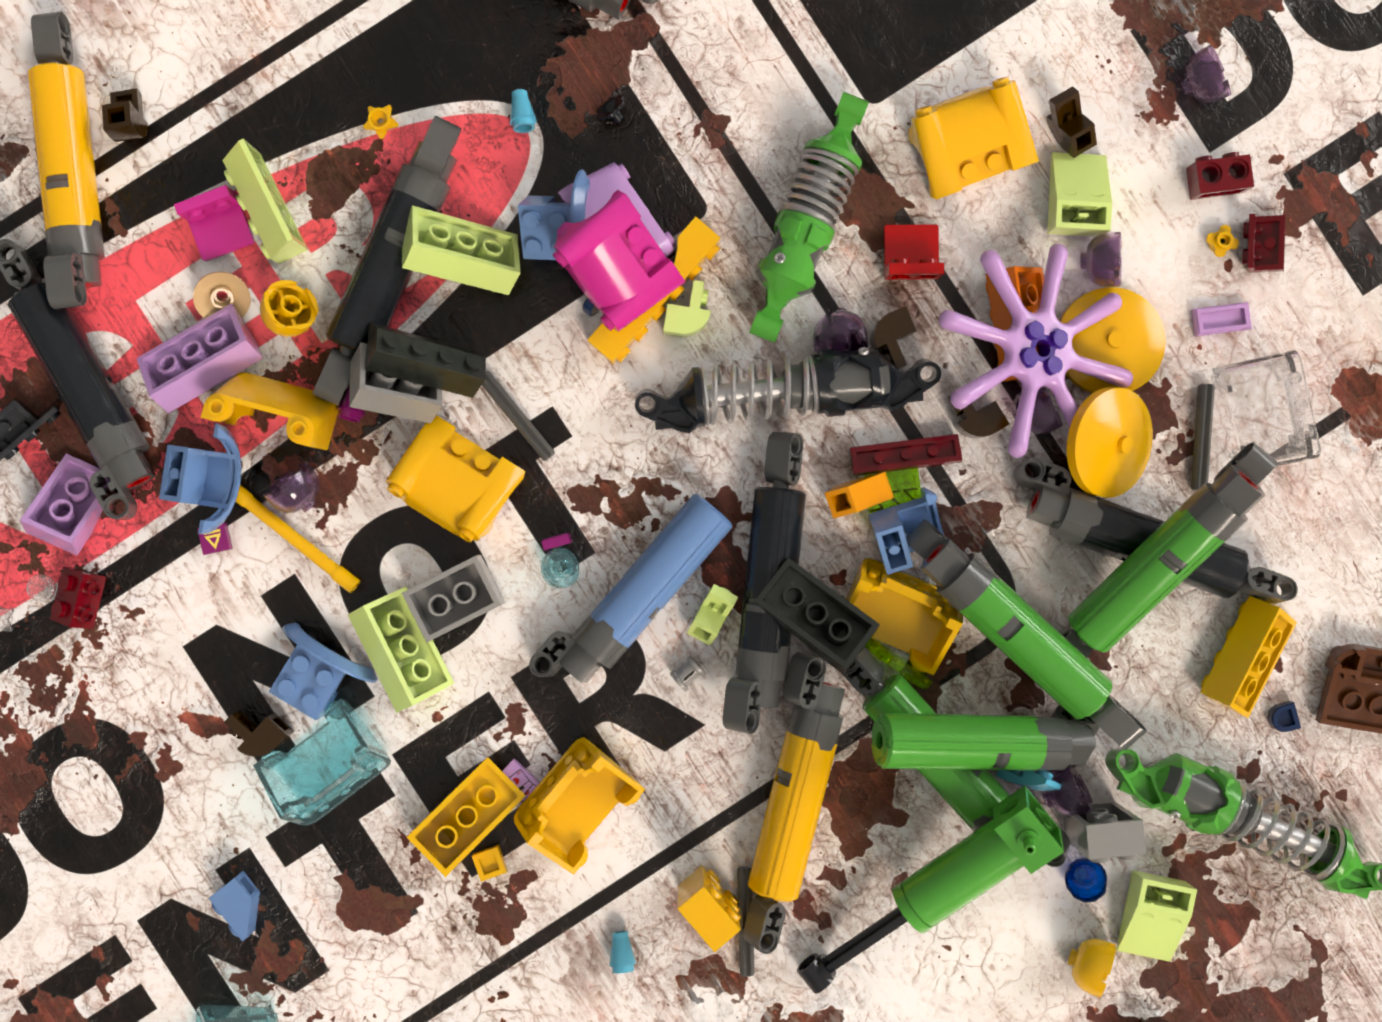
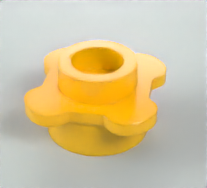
(1216, 246)

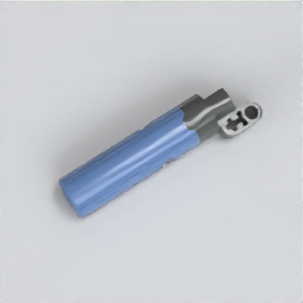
(638, 595)

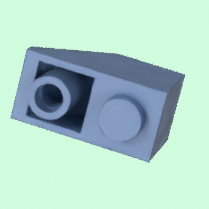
(238, 905)

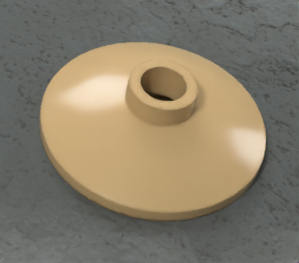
(207, 287)

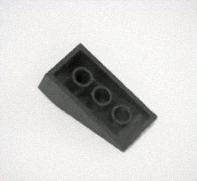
(817, 615)

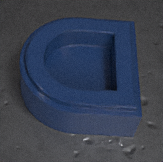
(1284, 717)

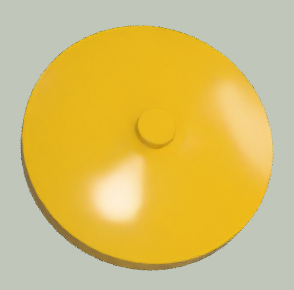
(1125, 339)
(1109, 442)

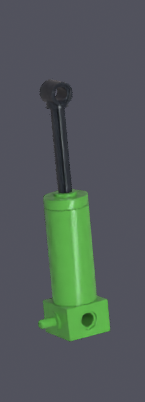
(1014, 838)

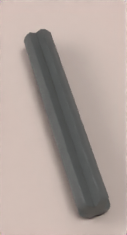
(517, 417)
(1202, 435)
(745, 896)

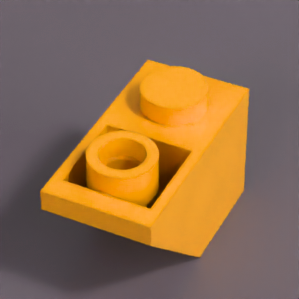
(858, 494)

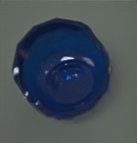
(1086, 880)

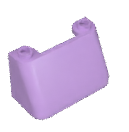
(603, 185)

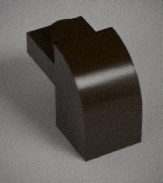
(124, 116)
(1068, 124)
(891, 329)
(980, 422)
(258, 739)

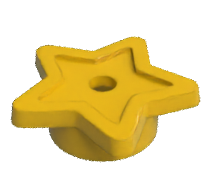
(380, 113)

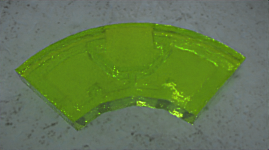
(898, 663)

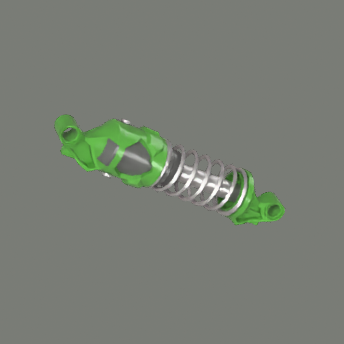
(1220, 805)

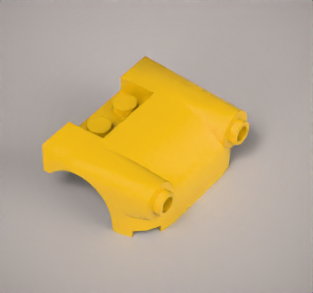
(972, 137)
(453, 480)

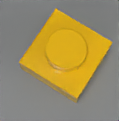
(489, 863)

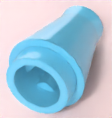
(522, 115)
(622, 955)

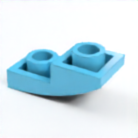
(1035, 780)

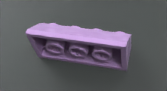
(198, 359)

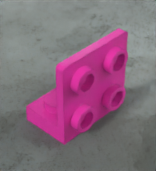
(216, 222)

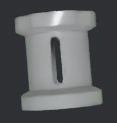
(687, 673)

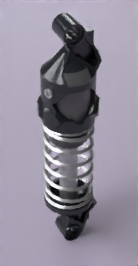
(821, 383)

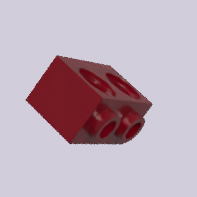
(1221, 181)

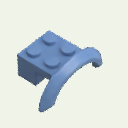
(543, 217)
(204, 477)
(896, 523)
(314, 674)

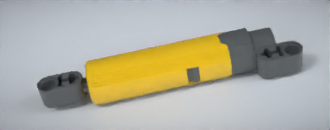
(64, 165)
(794, 798)

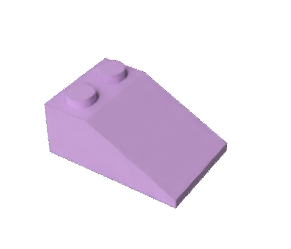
(65, 507)

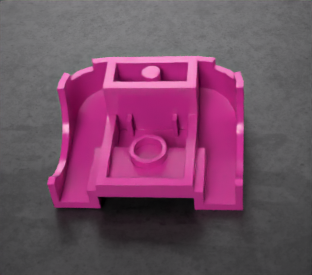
(616, 262)

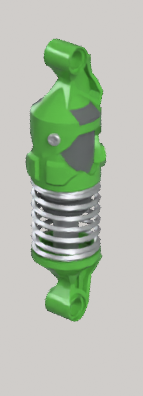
(807, 222)

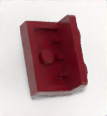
(1265, 243)
(77, 598)

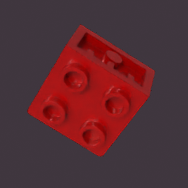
(912, 252)

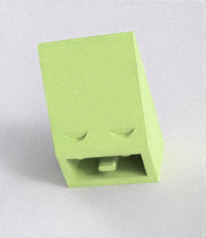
(1079, 195)
(1155, 915)

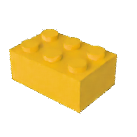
(709, 907)

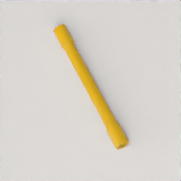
(336, 572)

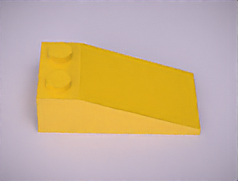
(465, 816)

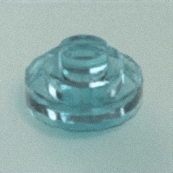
(560, 568)

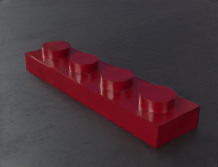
(905, 455)

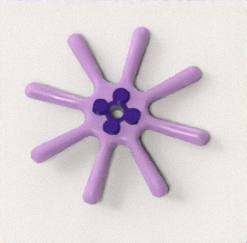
(1020, 342)

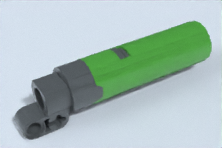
(982, 741)

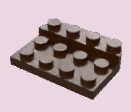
(1353, 689)

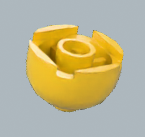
(288, 308)
(1092, 965)

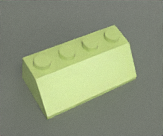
(263, 202)
(460, 251)
(398, 651)

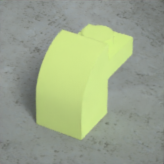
(690, 320)
(712, 614)

